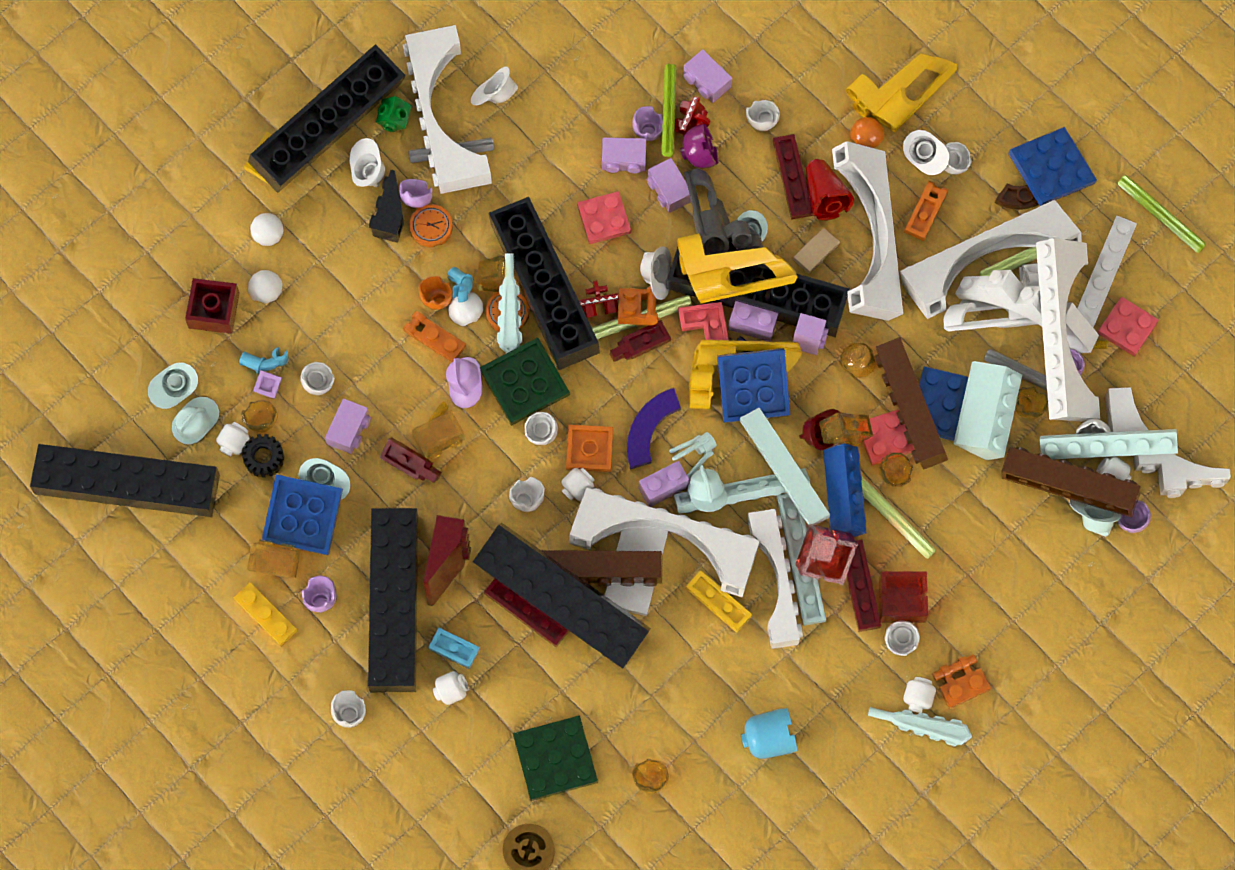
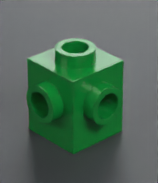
(393, 114)

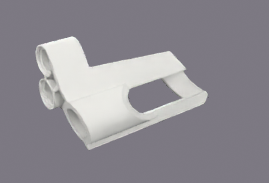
(955, 313)

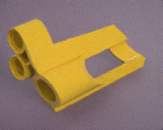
(890, 101)
(711, 272)
(705, 365)

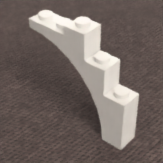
(1007, 291)
(1173, 471)

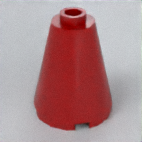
(827, 191)

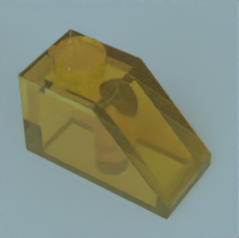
(490, 274)

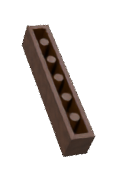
(911, 402)
(1071, 481)
(612, 566)

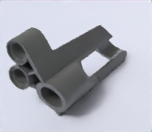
(714, 225)

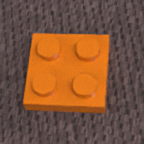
(589, 448)

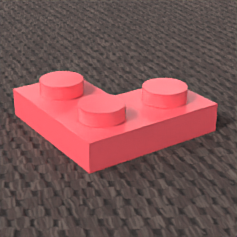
(704, 316)

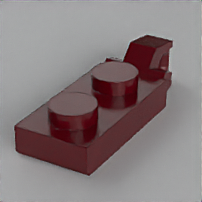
(641, 342)
(409, 461)

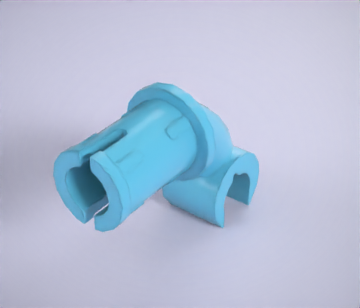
(463, 281)
(262, 363)

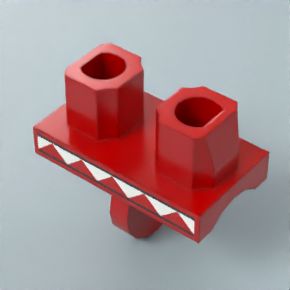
(694, 115)
(608, 301)

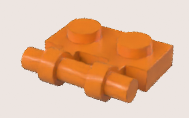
(964, 688)

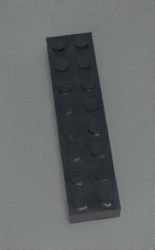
(326, 118)
(544, 283)
(804, 296)
(125, 480)
(561, 595)
(393, 600)

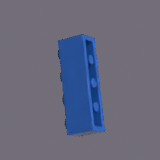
(845, 489)

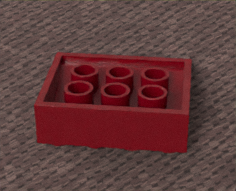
(447, 555)

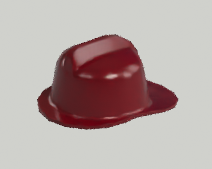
(811, 430)

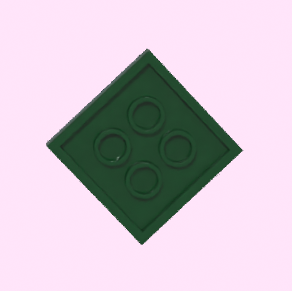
(524, 381)
(555, 758)

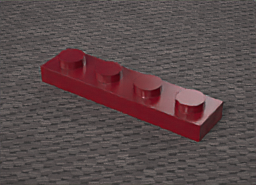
(792, 176)
(862, 591)
(526, 612)

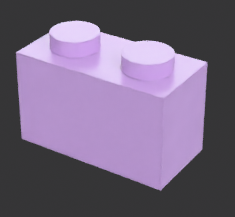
(707, 76)
(623, 154)
(669, 185)
(753, 321)
(810, 333)
(347, 426)
(663, 484)

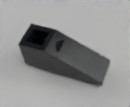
(389, 217)

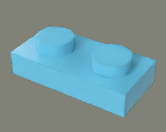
(454, 648)

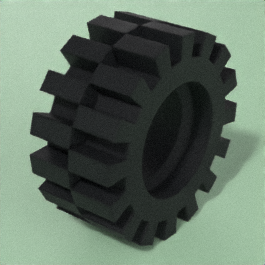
(263, 468)

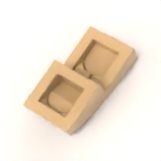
(816, 250)

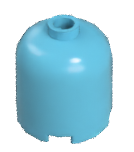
(769, 735)

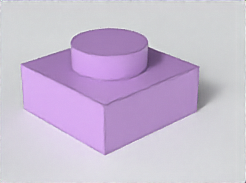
(267, 384)

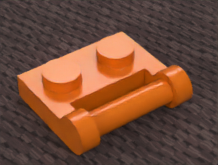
(630, 307)

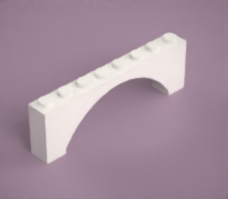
(454, 165)
(867, 173)
(1057, 268)
(931, 278)
(608, 514)

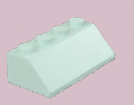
(987, 410)

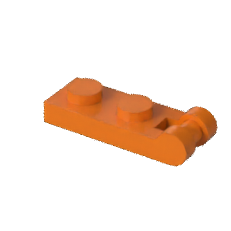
(926, 211)
(434, 337)

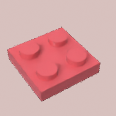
(604, 217)
(1127, 326)
(887, 437)

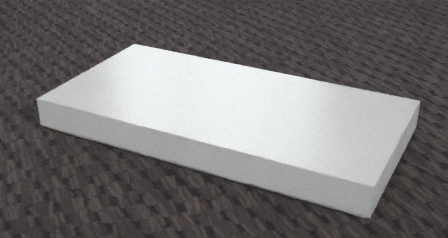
(637, 597)

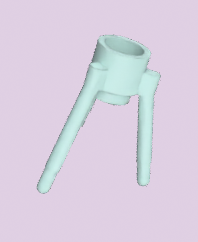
(701, 444)

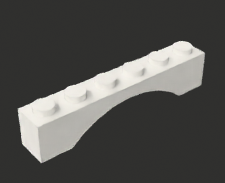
(782, 625)

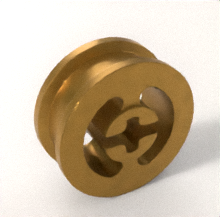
(511, 846)

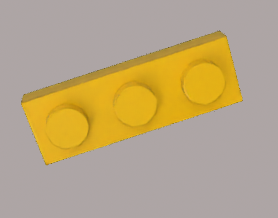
(718, 601)
(265, 614)

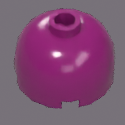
(699, 147)

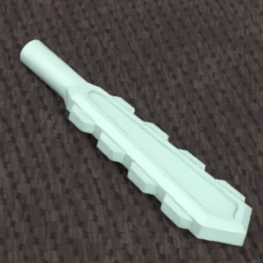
(509, 321)
(937, 728)

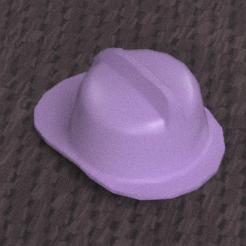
(464, 381)

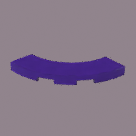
(644, 425)

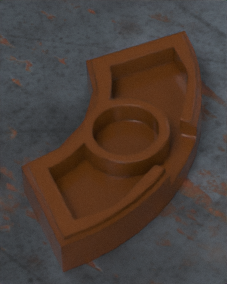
(1016, 197)

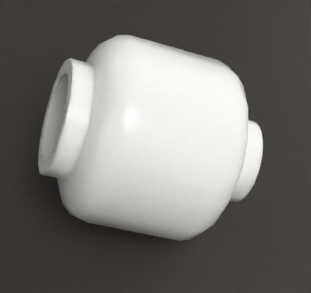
(232, 439)
(1115, 467)
(576, 482)
(450, 688)
(919, 694)

